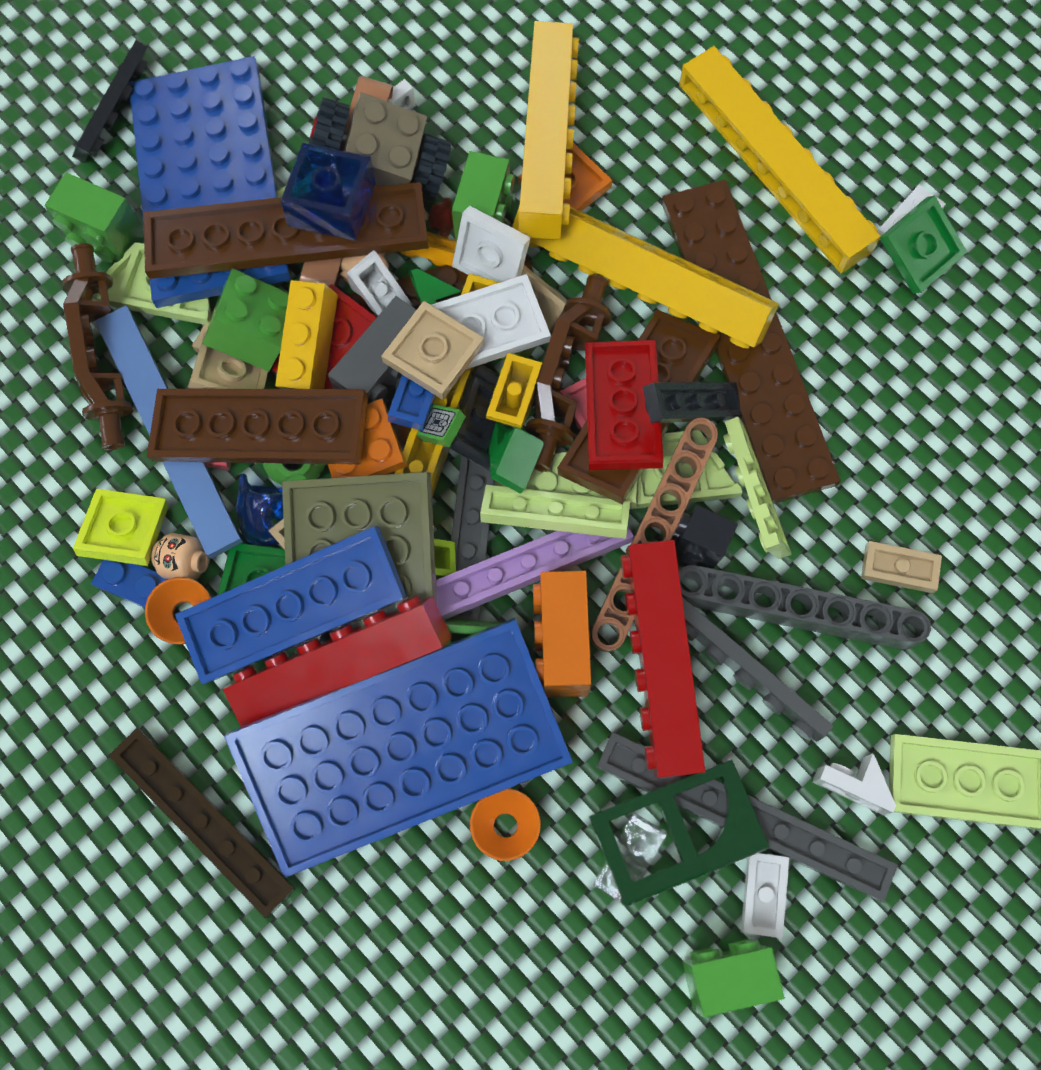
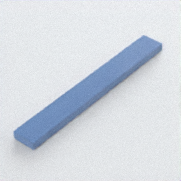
(189, 479)

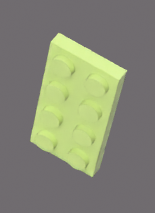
(966, 781)

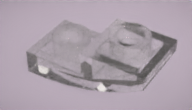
(638, 847)

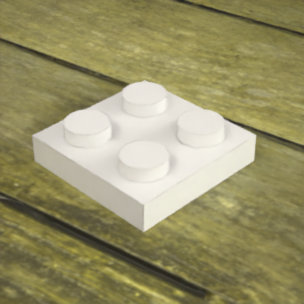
(489, 247)

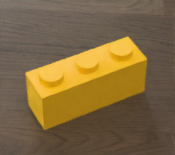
(306, 336)

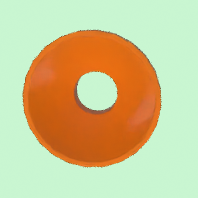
(163, 602)
(484, 817)

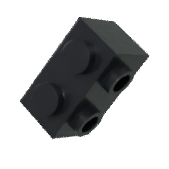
(702, 538)

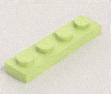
(555, 511)

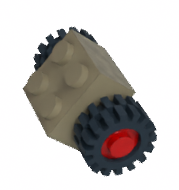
(389, 137)

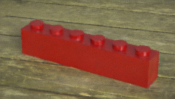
(663, 658)
(339, 661)

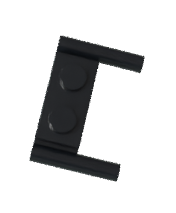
(476, 430)

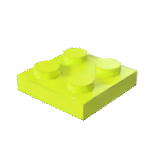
(121, 527)

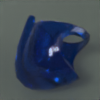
(255, 511)

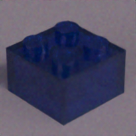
(328, 191)

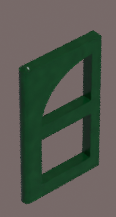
(738, 839)

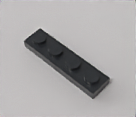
(105, 114)
(691, 400)

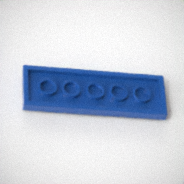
(291, 605)

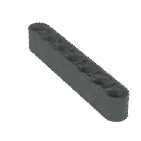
(816, 603)

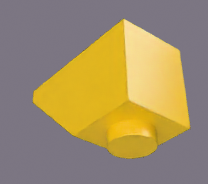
(514, 391)

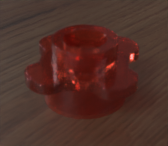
(441, 217)

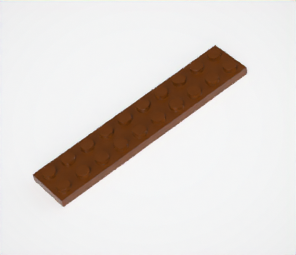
(767, 378)

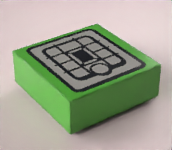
(442, 425)

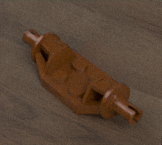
(79, 312)
(568, 335)

